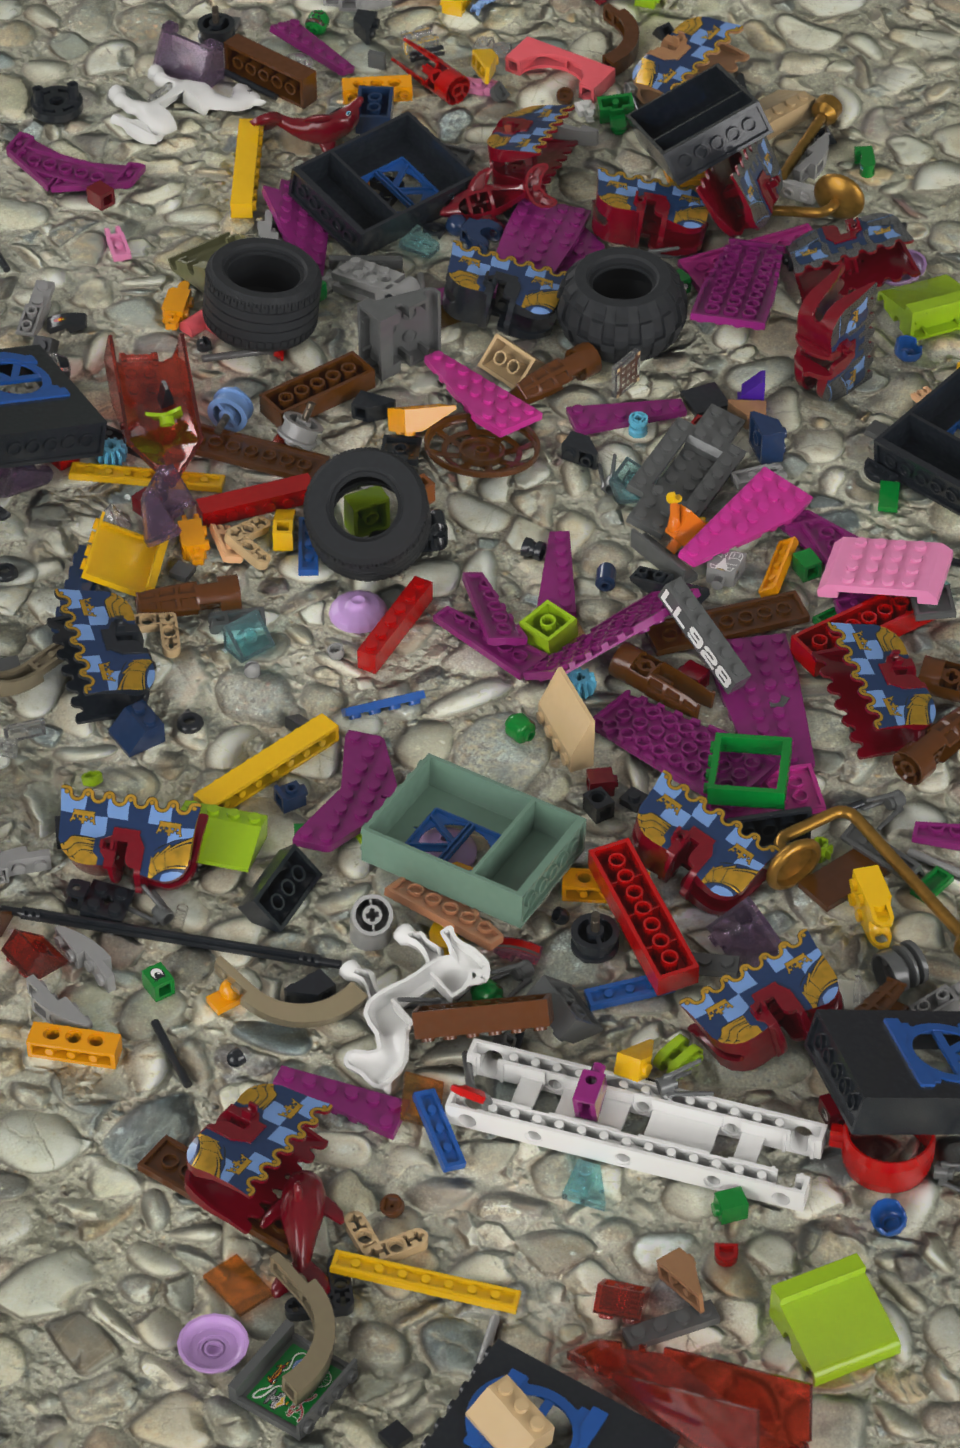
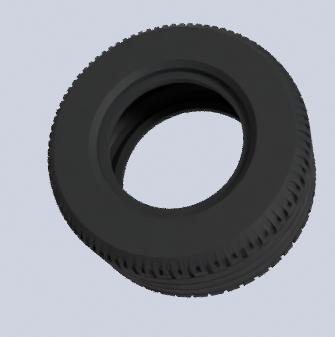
(261, 294)
(374, 556)

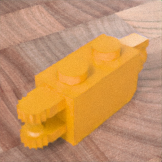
(193, 540)

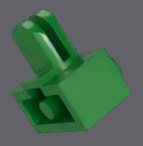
(614, 109)

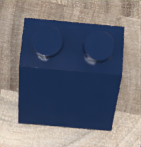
(767, 438)
(137, 729)

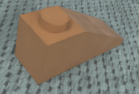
(680, 1274)

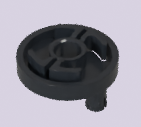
(56, 103)

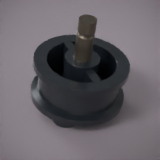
(216, 26)
(595, 938)

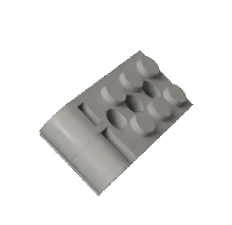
(365, 280)

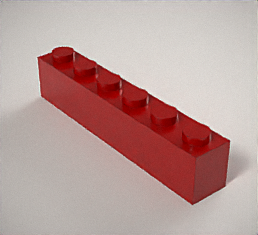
(253, 500)
(395, 624)

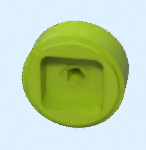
(92, 778)

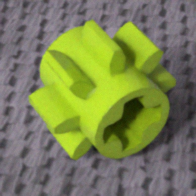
(826, 849)

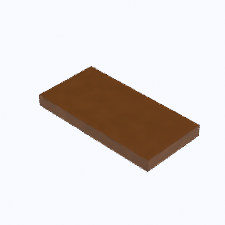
(831, 884)

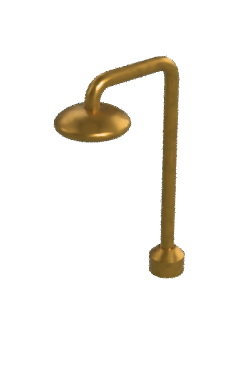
(833, 192)
(802, 856)

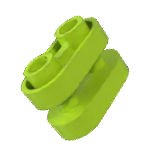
(677, 1054)

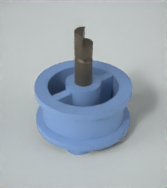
(230, 409)

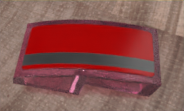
(518, 947)

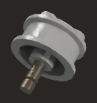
(300, 428)

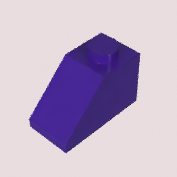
(753, 388)

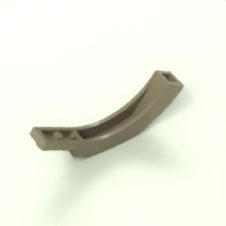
(29, 673)
(291, 1014)
(312, 1369)

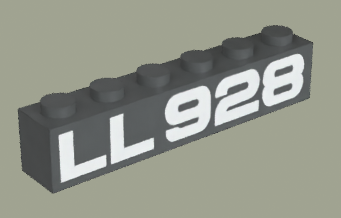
(704, 635)

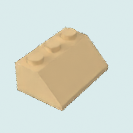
(508, 361)
(510, 1417)

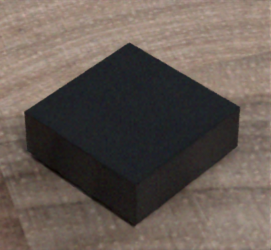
(395, 1435)

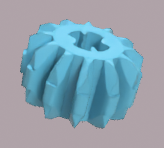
(114, 452)
(583, 682)

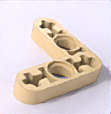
(256, 556)
(164, 627)
(376, 1247)

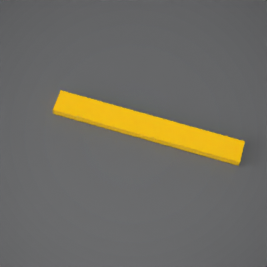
(141, 476)
(425, 1281)

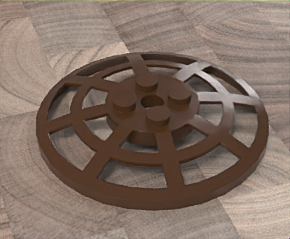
(479, 450)

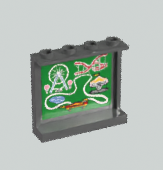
(260, 1384)

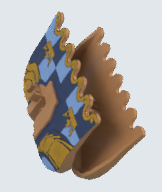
(686, 53)

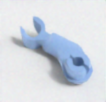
(479, 5)

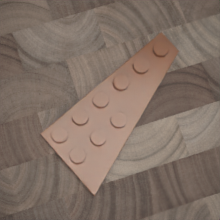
(445, 912)

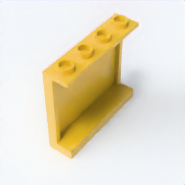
(121, 559)

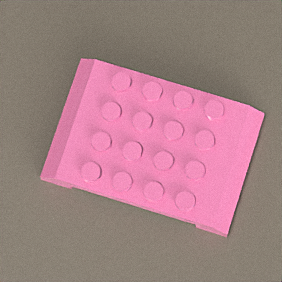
(886, 568)

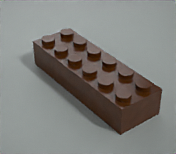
(271, 70)
(324, 385)
(483, 1016)

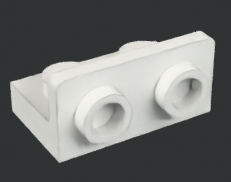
(798, 191)

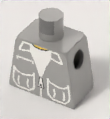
(725, 569)

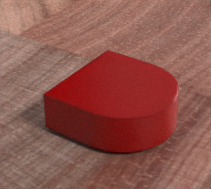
(726, 1254)

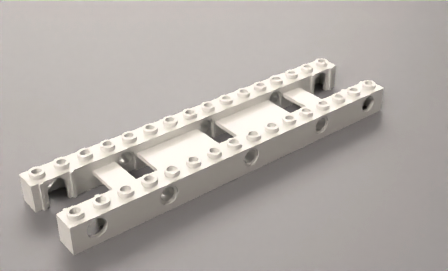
(674, 1142)

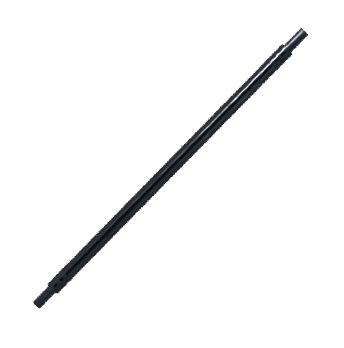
(173, 937)

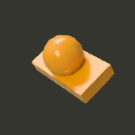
(224, 998)

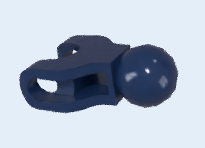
(474, 231)

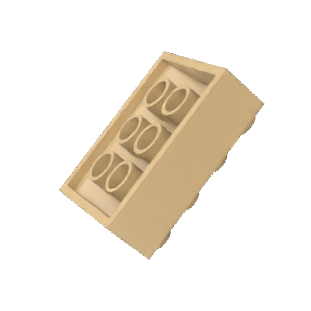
(786, 109)
(567, 722)

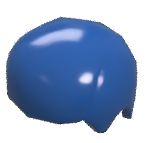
(907, 348)
(888, 1217)

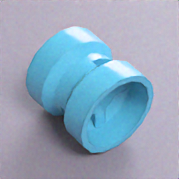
(638, 424)

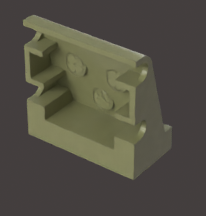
(193, 262)

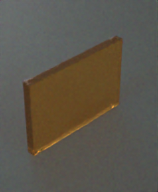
(411, 1084)
(238, 1285)

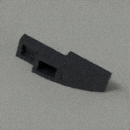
(654, 580)

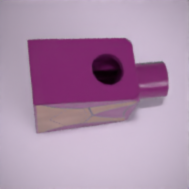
(590, 1092)

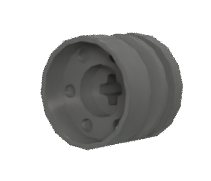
(901, 962)

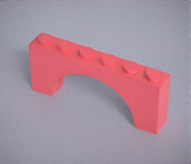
(534, 54)

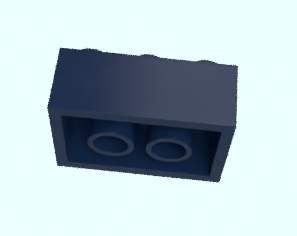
(376, 107)

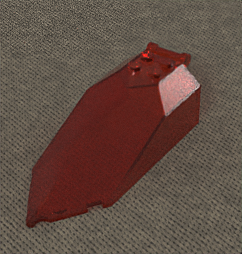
(135, 389)

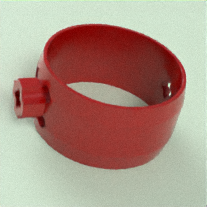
(882, 1175)

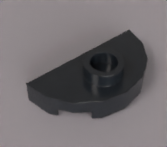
(877, 472)

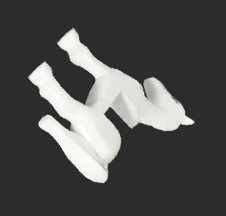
(156, 121)
(386, 1016)

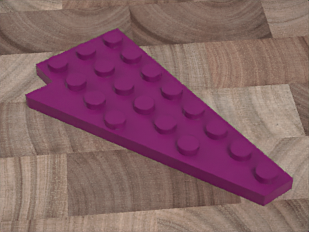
(296, 224)

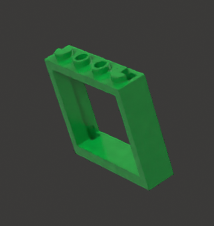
(742, 795)

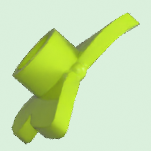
(166, 419)

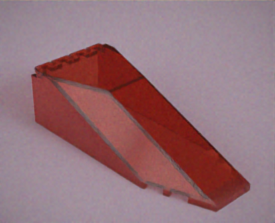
(703, 1397)

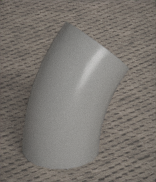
(371, 922)

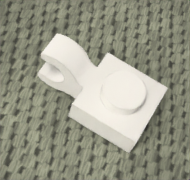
(585, 109)

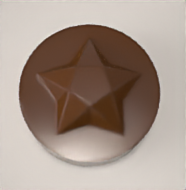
(565, 96)
(392, 1205)

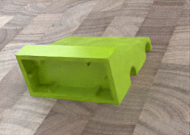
(924, 306)
(833, 1319)

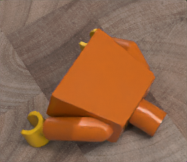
(681, 524)

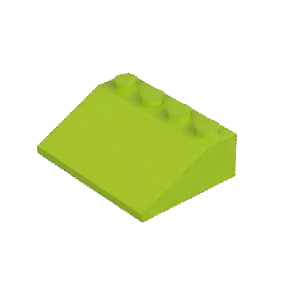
(231, 836)

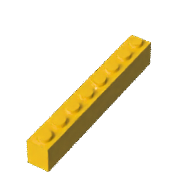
(246, 169)
(270, 763)

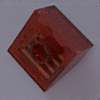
(32, 954)
(621, 1300)

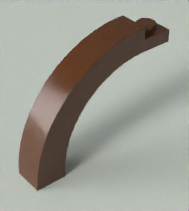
(627, 50)

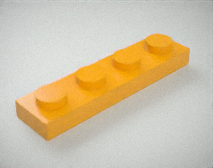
(778, 567)

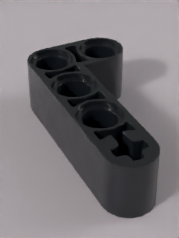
(438, 534)

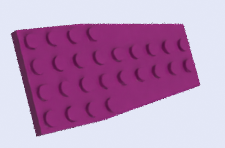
(542, 234)
(740, 285)
(604, 636)
(772, 674)
(678, 744)

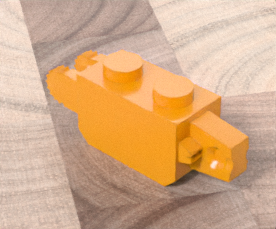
(177, 305)

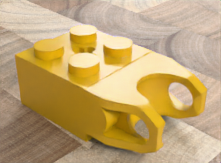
(872, 904)

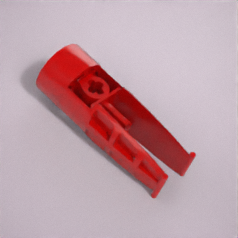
(442, 79)

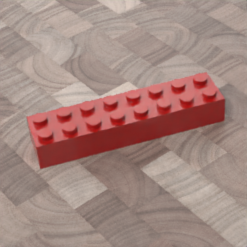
(882, 610)
(643, 916)

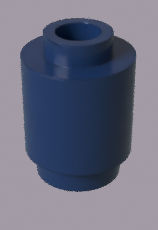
(605, 577)

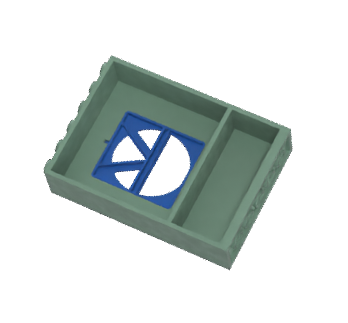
(527, 839)

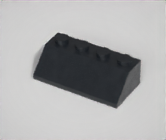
(771, 823)
(280, 889)

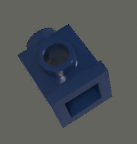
(290, 796)

